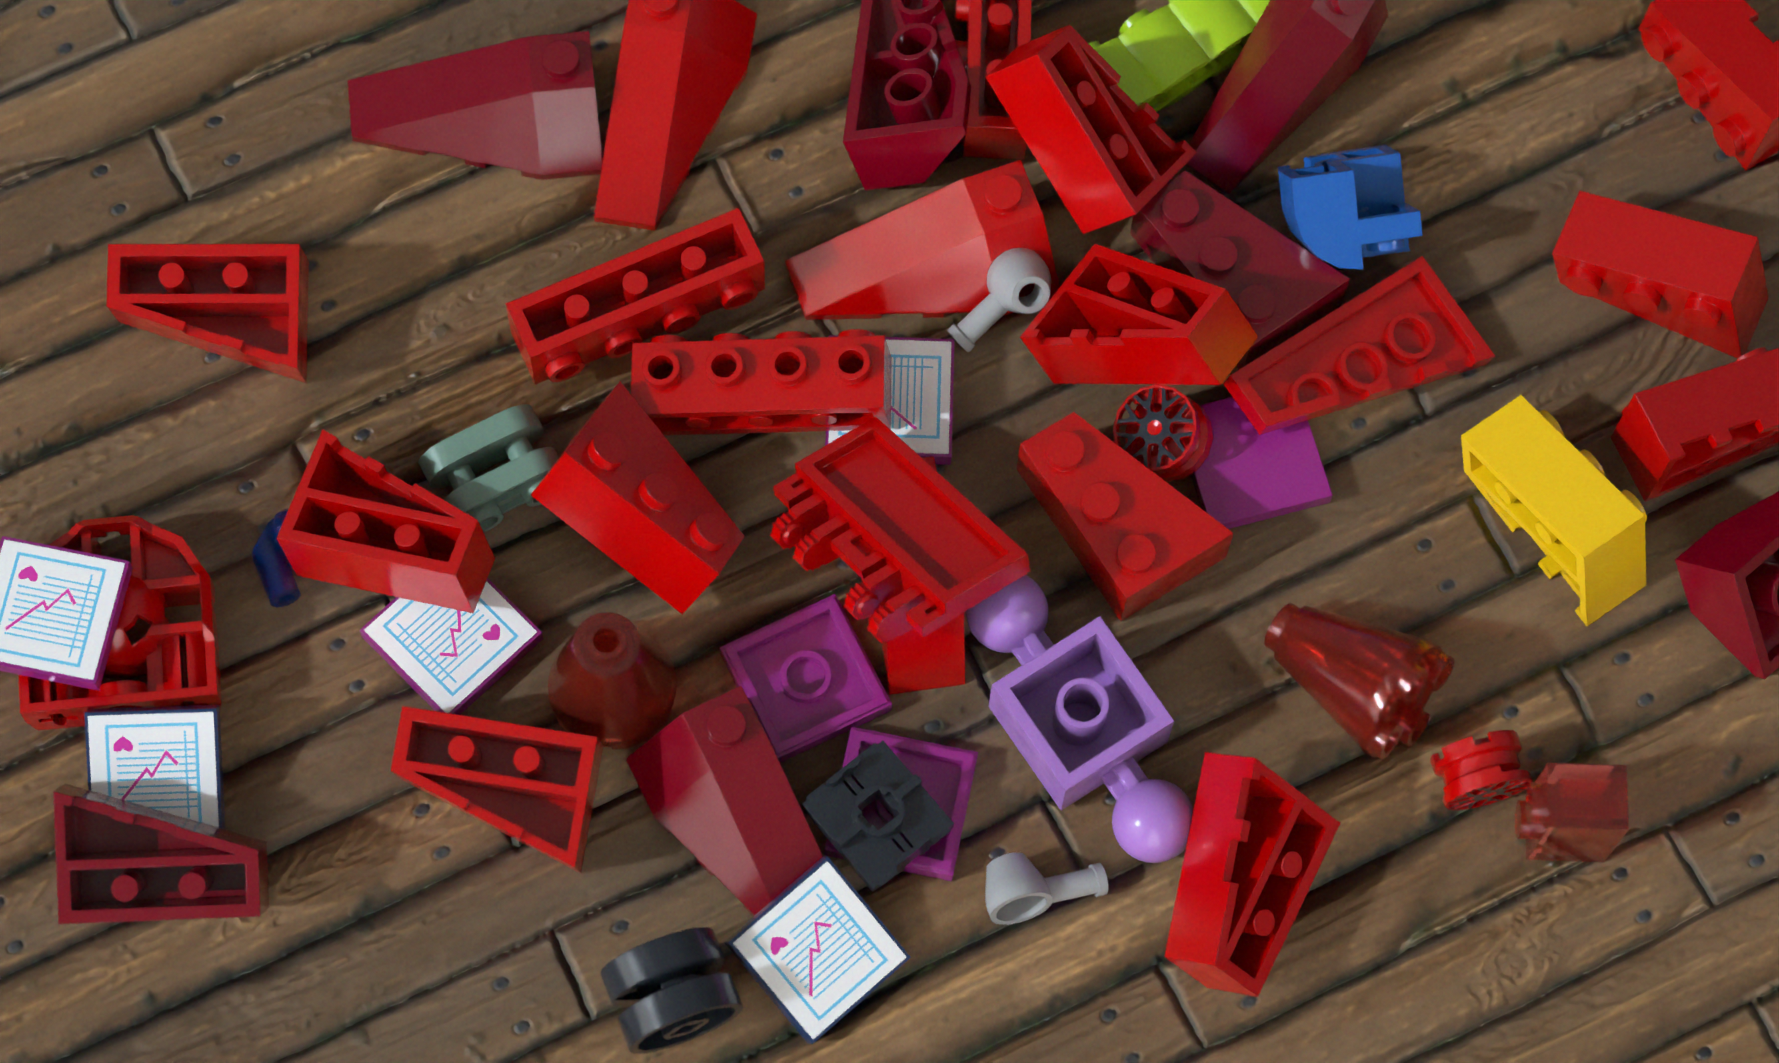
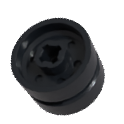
(671, 990)

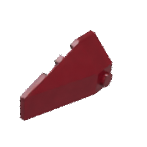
(727, 798)

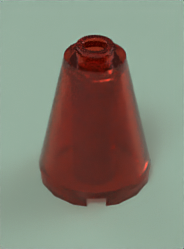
(612, 682)

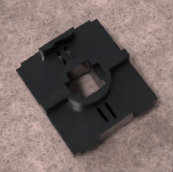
(865, 848)

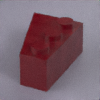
(1219, 242)
(150, 865)

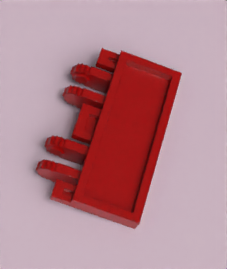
(897, 526)

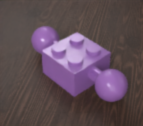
(1083, 718)

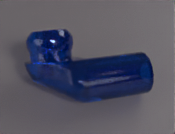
(274, 566)

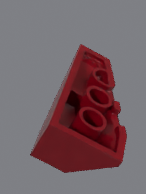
(1279, 79)
(904, 93)
(498, 105)
(1735, 584)

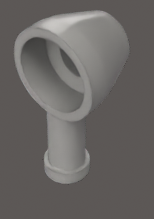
(1004, 281)
(1019, 891)

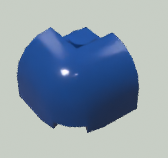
(1349, 205)

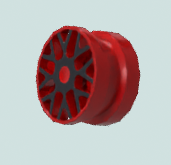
(1165, 431)
(1481, 770)

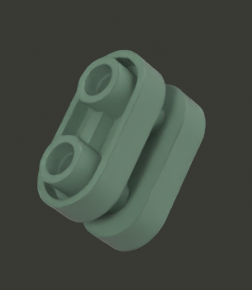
(482, 446)

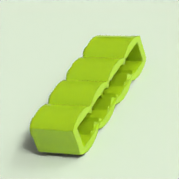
(1179, 47)

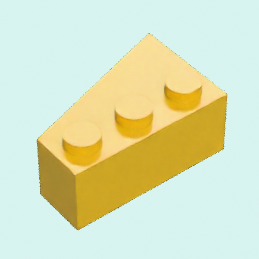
(1562, 502)

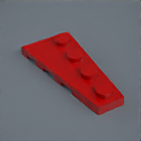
(1367, 349)

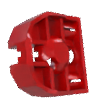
(161, 577)

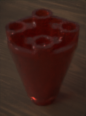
(1361, 673)

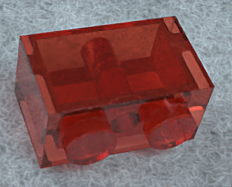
(1574, 812)

